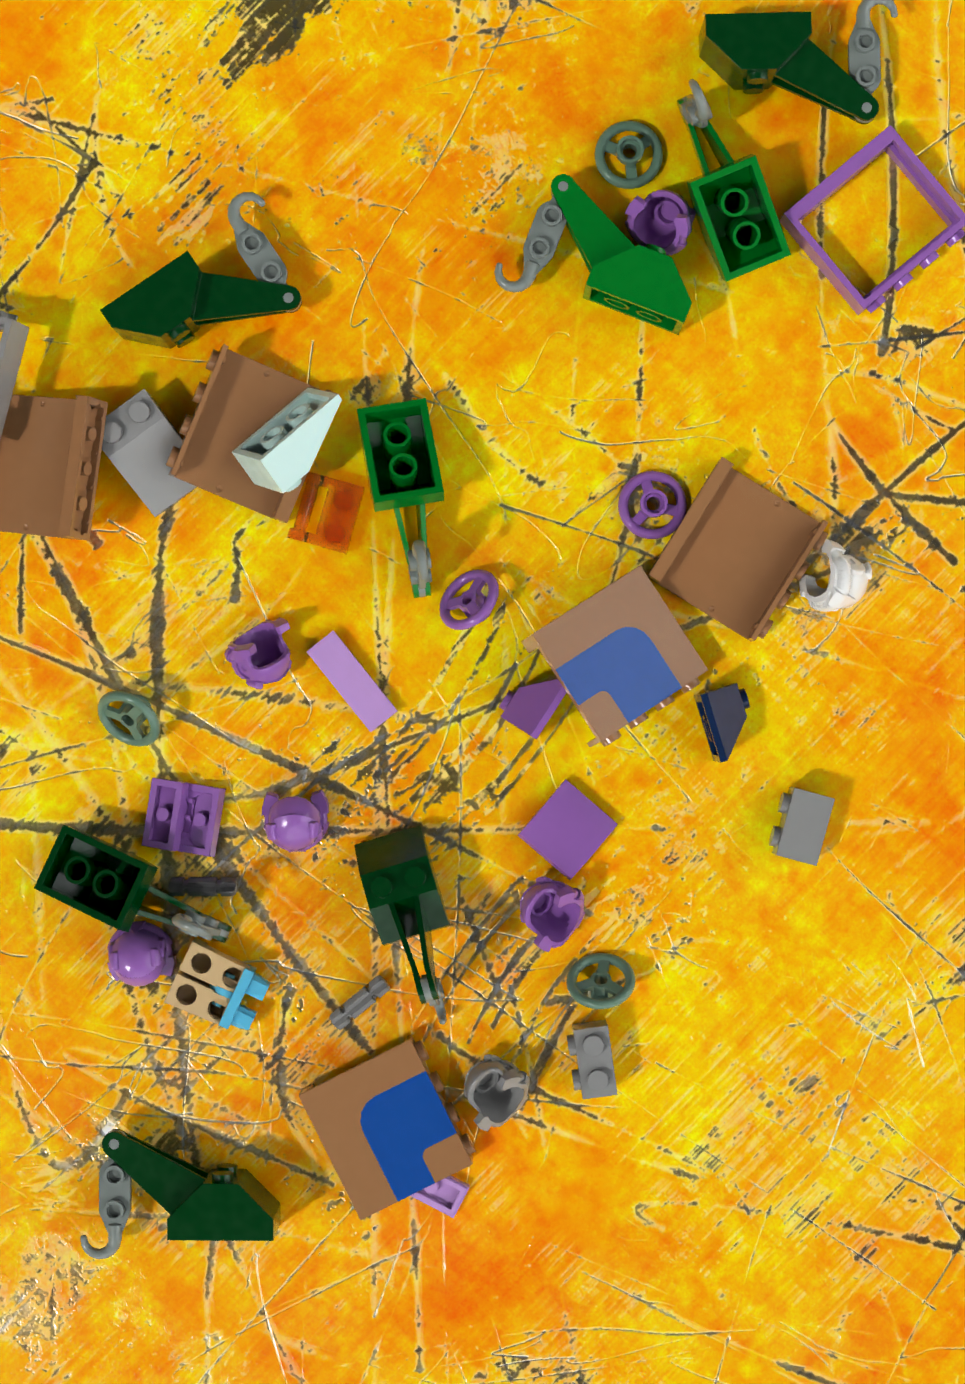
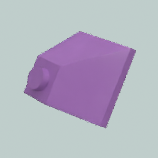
(532, 706)

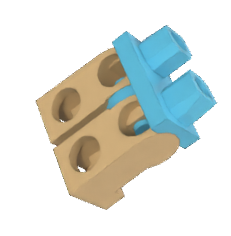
(216, 986)

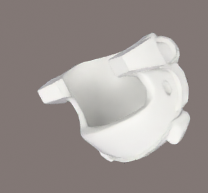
(845, 584)

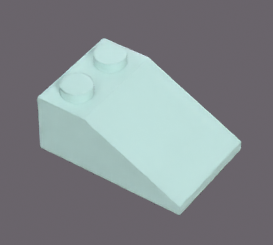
(289, 441)

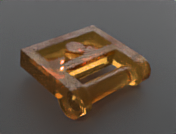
(337, 515)

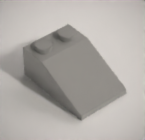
(138, 444)

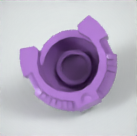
(660, 220)
(261, 653)
(295, 821)
(551, 911)
(140, 954)

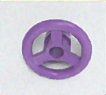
(645, 479)
(471, 602)

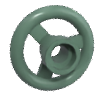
(628, 142)
(131, 715)
(601, 990)

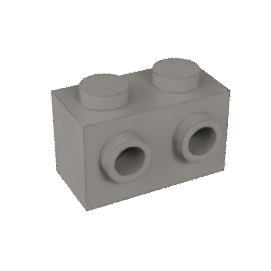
(801, 825)
(594, 1059)

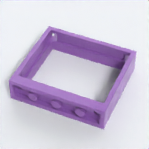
(891, 143)

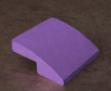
(183, 817)
(567, 829)

